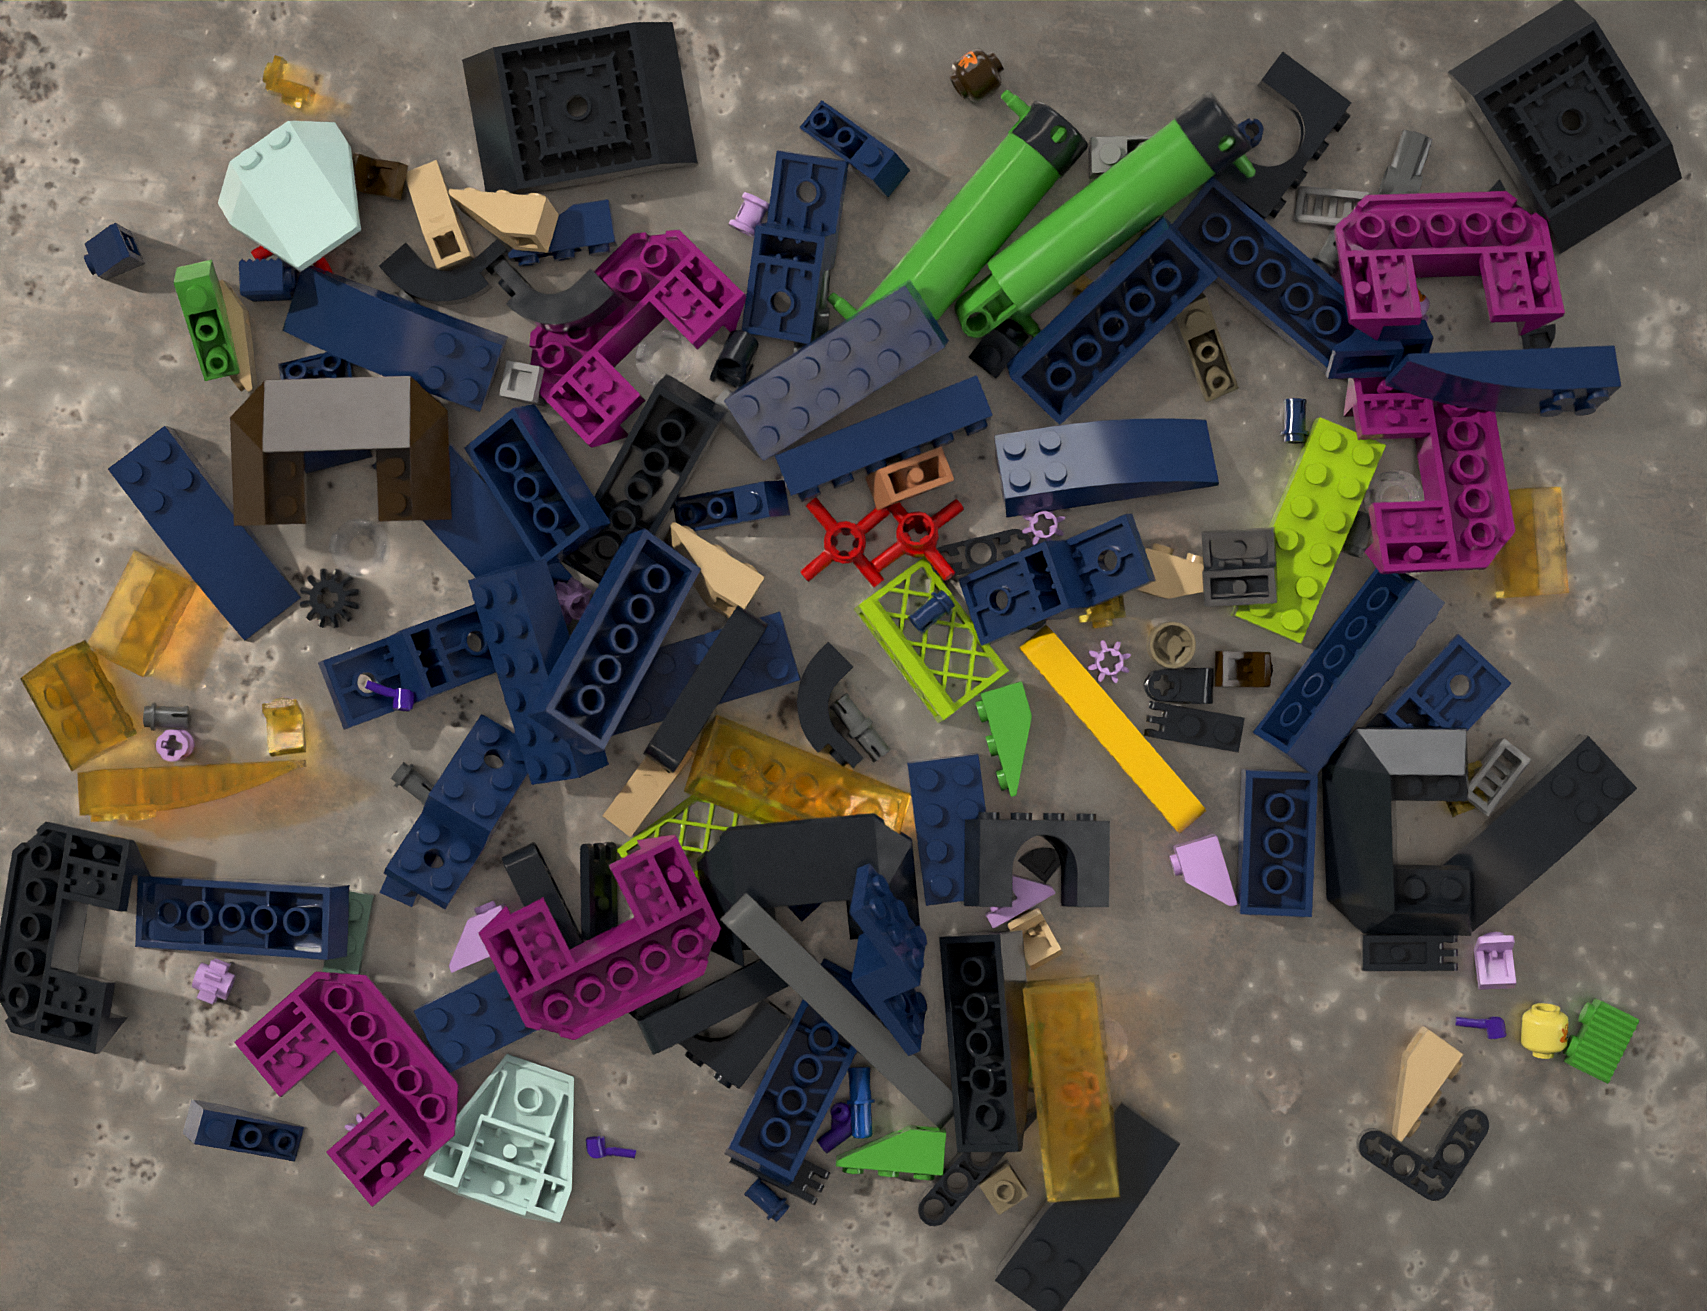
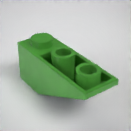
(206, 319)
(1009, 724)
(906, 1150)

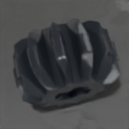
(334, 585)

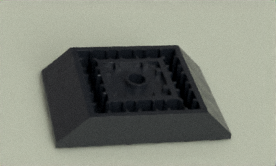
(632, 120)
(1565, 175)

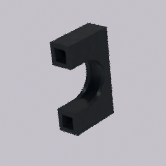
(1317, 112)
(993, 844)
(733, 1055)

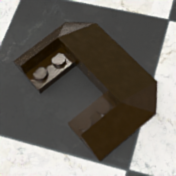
(335, 415)

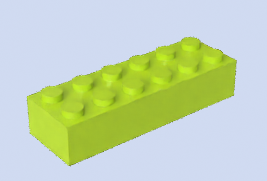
(1314, 524)

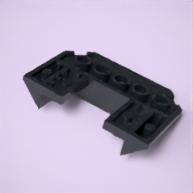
(1361, 830)
(803, 865)
(44, 928)

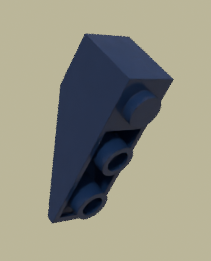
(849, 142)
(578, 229)
(733, 506)
(241, 1131)

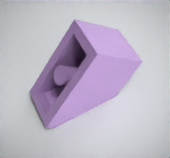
(1204, 867)
(470, 946)

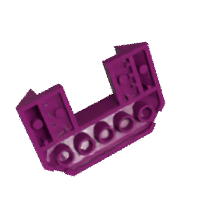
(1446, 235)
(656, 281)
(1462, 479)
(618, 969)
(385, 1054)

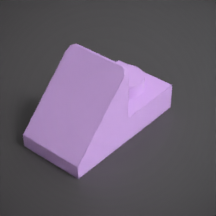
(1027, 893)

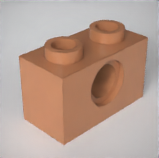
(909, 478)

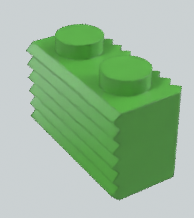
(1600, 1039)

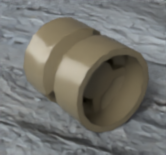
(1170, 644)

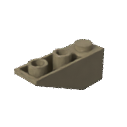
(1204, 349)

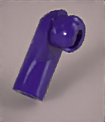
(840, 1127)

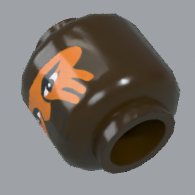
(976, 74)

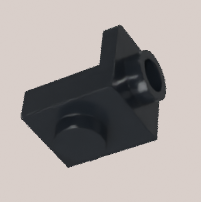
(999, 347)

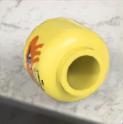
(1544, 1030)

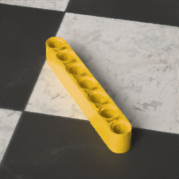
(1112, 729)

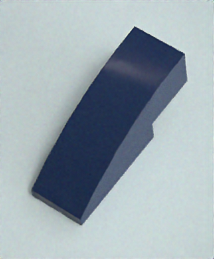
(1365, 357)

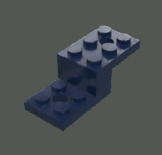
(795, 246)
(1056, 579)
(420, 658)
(1429, 696)
(460, 813)
(889, 959)

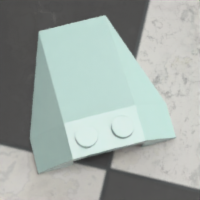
(294, 192)
(513, 1143)

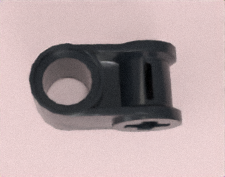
(736, 359)
(1186, 685)

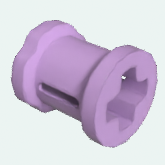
(749, 214)
(168, 753)

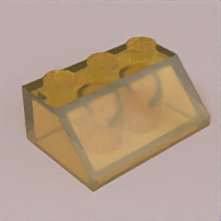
(1535, 555)
(142, 614)
(78, 705)

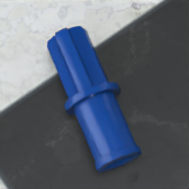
(860, 1102)

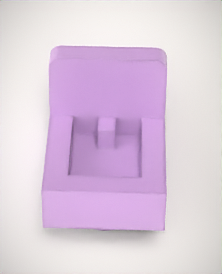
(1495, 961)

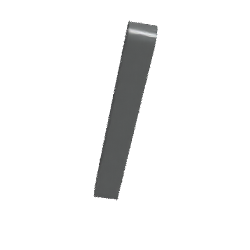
(840, 1009)

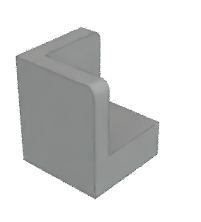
(522, 383)

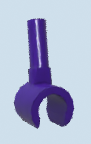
(402, 700)
(1494, 1025)
(597, 1149)

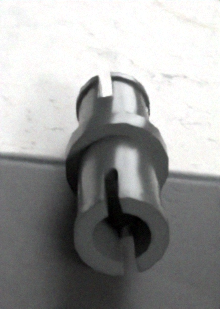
(860, 727)

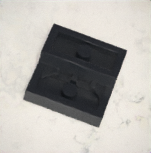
(1239, 567)

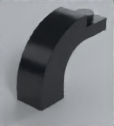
(439, 286)
(572, 310)
(812, 704)

